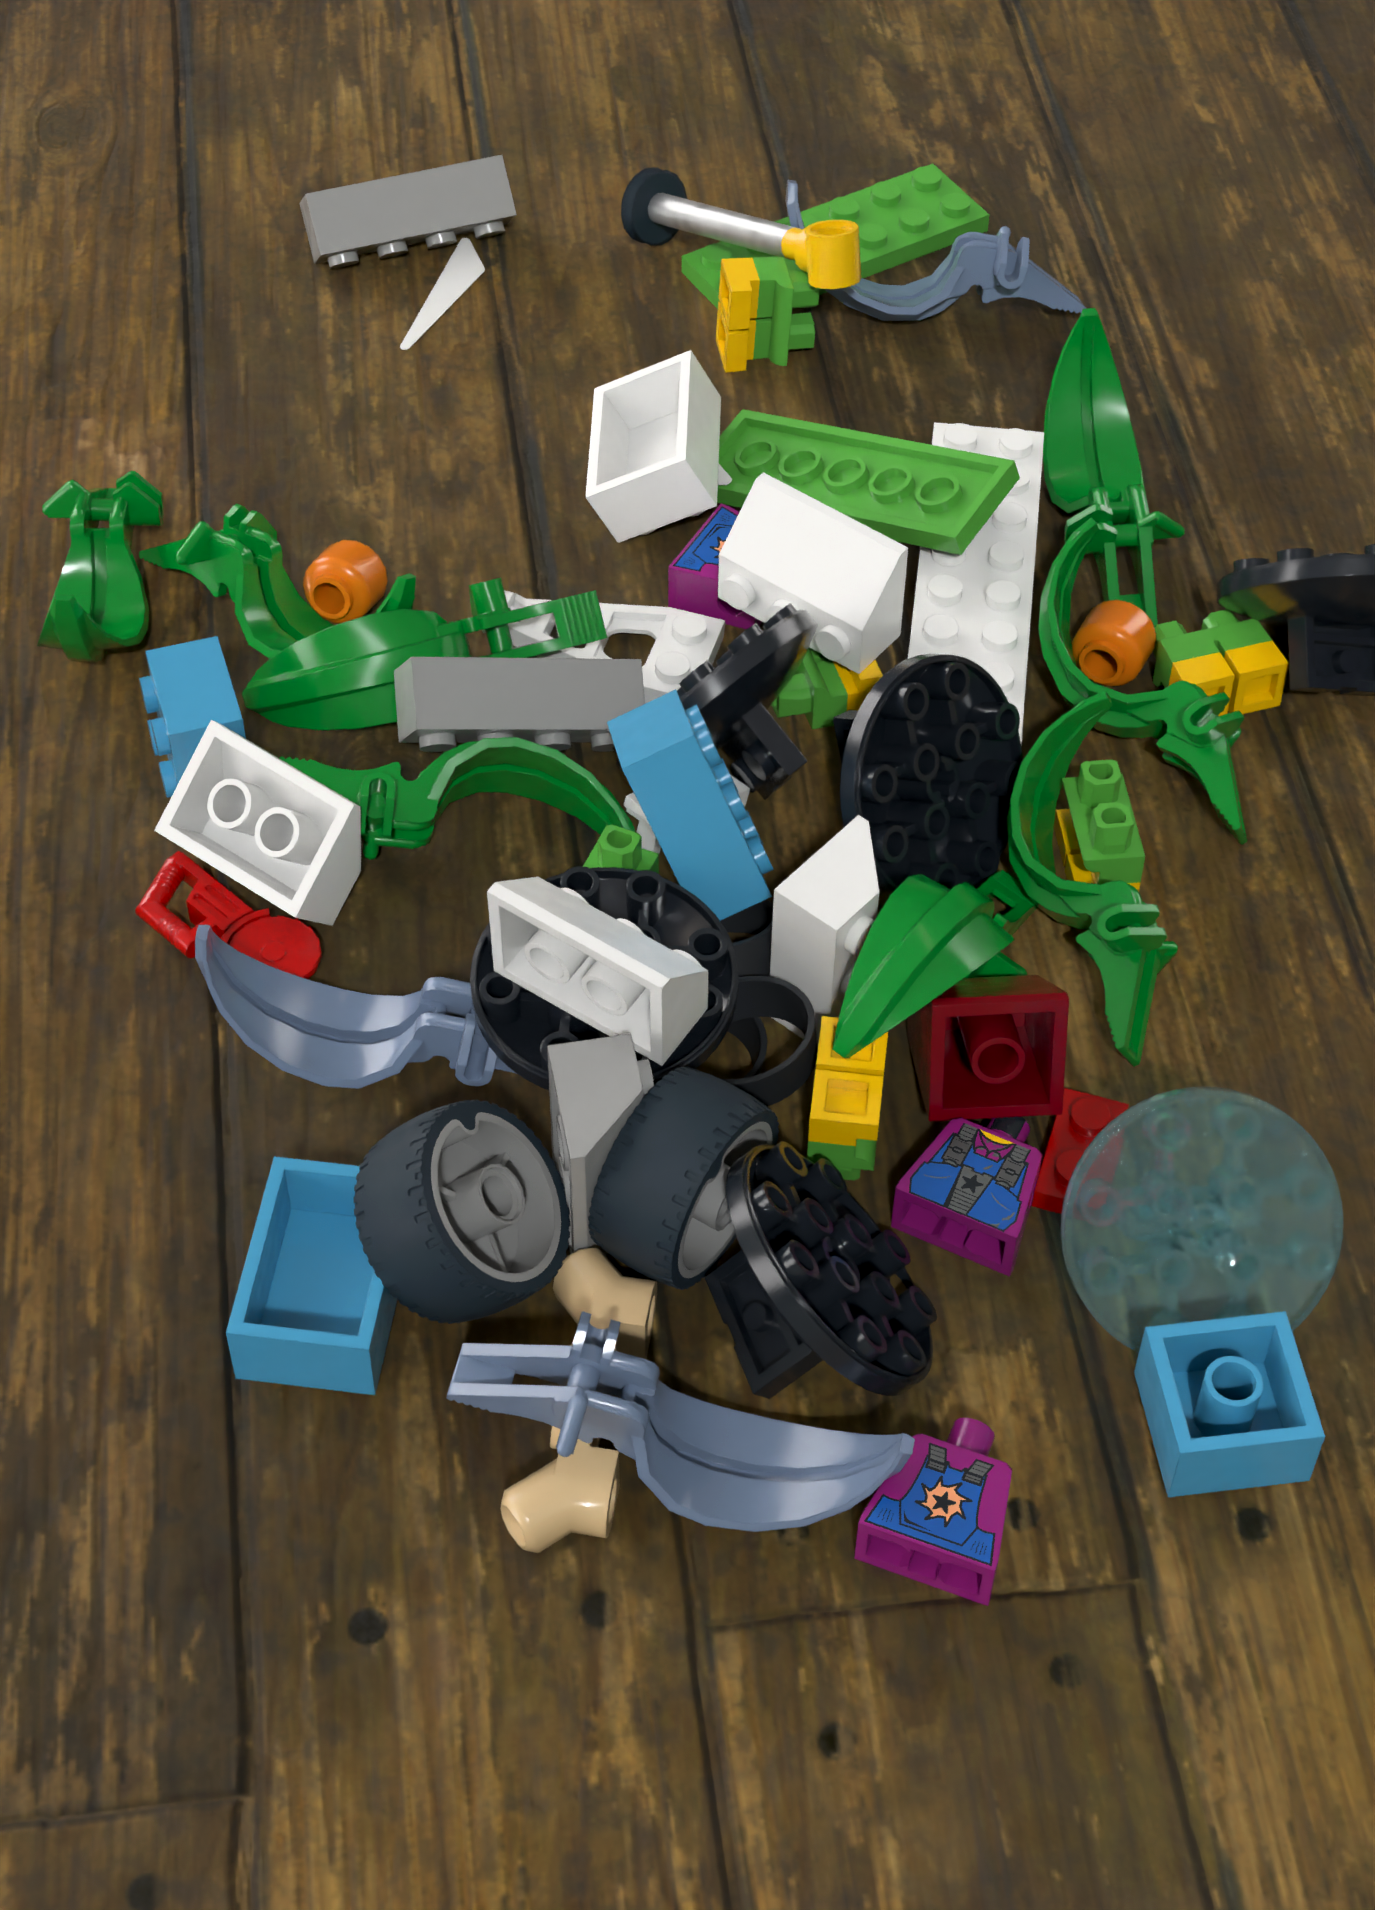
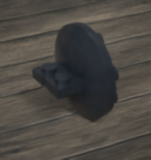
(1322, 604)
(742, 689)
(931, 770)
(523, 1024)
(816, 1281)

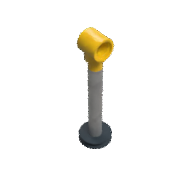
(658, 207)

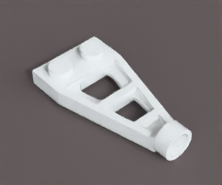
(680, 646)

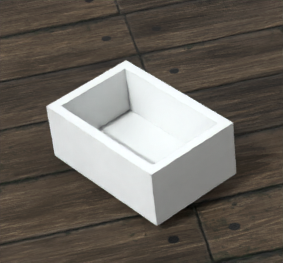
(654, 447)

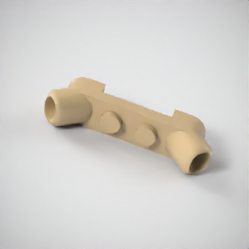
(582, 1489)

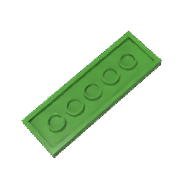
(895, 224)
(888, 483)

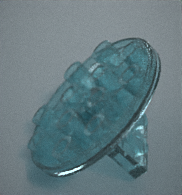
(1200, 1214)

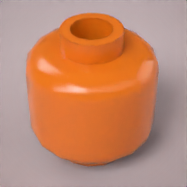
(345, 581)
(1114, 643)

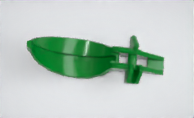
(1096, 463)
(251, 566)
(100, 588)
(348, 669)
(1178, 715)
(405, 811)
(1119, 925)
(925, 946)

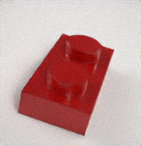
(1071, 1134)

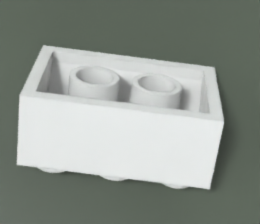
(820, 562)
(266, 826)
(825, 919)
(595, 965)

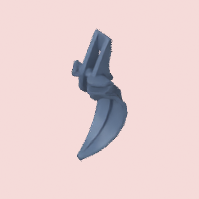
(974, 260)
(340, 1033)
(690, 1453)

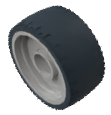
(666, 1176)
(462, 1212)

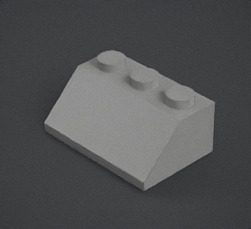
(591, 1097)

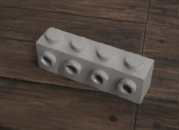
(408, 210)
(525, 698)

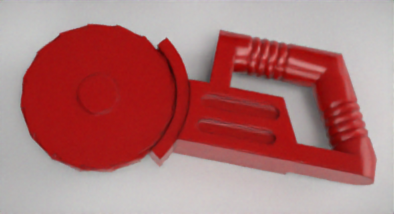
(271, 940)

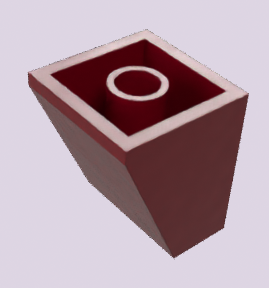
(992, 1048)

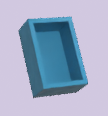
(692, 804)
(306, 1292)

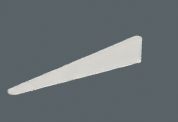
(458, 275)

